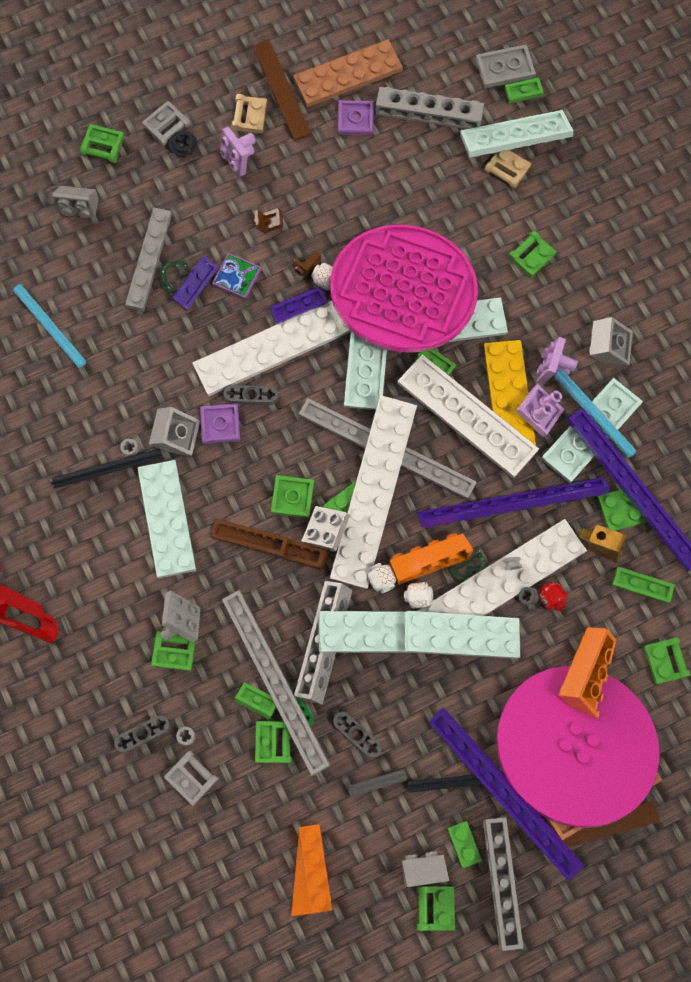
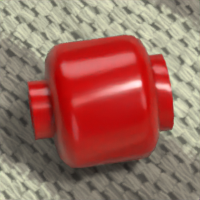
(553, 596)

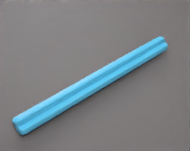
(48, 324)
(595, 413)

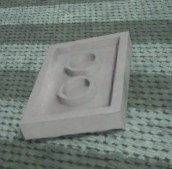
(505, 66)

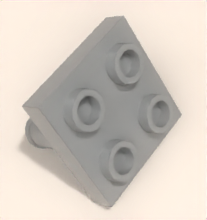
(326, 528)
(180, 618)

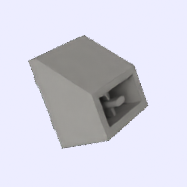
(76, 201)

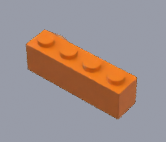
(430, 558)
(589, 671)
(311, 879)

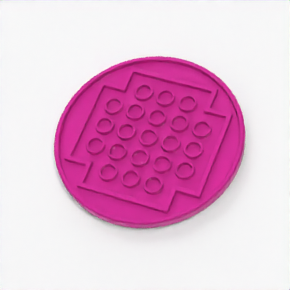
(403, 288)
(573, 764)

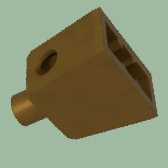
(604, 542)

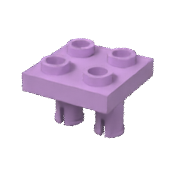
(236, 150)
(554, 361)
(541, 409)

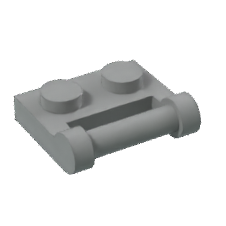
(161, 119)
(186, 783)

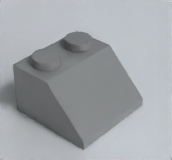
(611, 342)
(174, 431)
(424, 870)

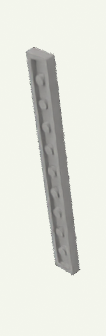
(411, 460)
(276, 683)

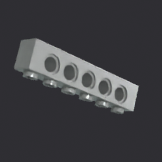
(420, 112)
(316, 665)
(503, 884)

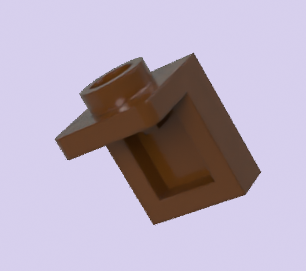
(269, 220)
(307, 268)

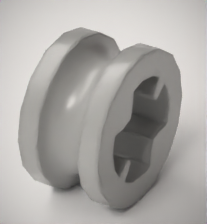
(124, 445)
(512, 563)
(180, 739)

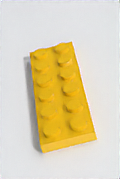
(508, 383)

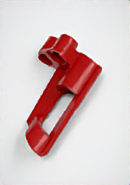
(8, 597)

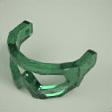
(163, 280)
(456, 574)

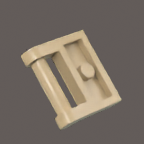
(255, 114)
(511, 163)

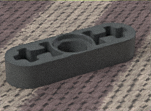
(237, 399)
(126, 735)
(371, 741)

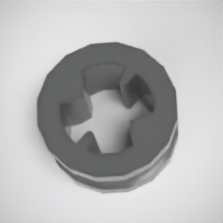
(524, 593)

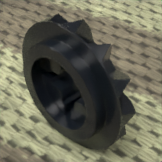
(181, 137)

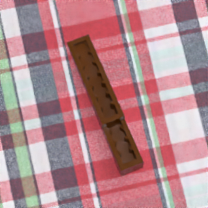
(281, 89)
(270, 544)
(640, 816)

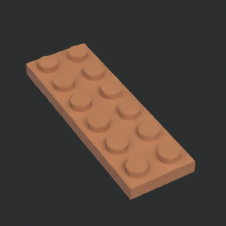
(347, 73)

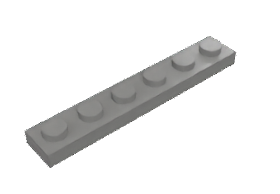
(148, 259)

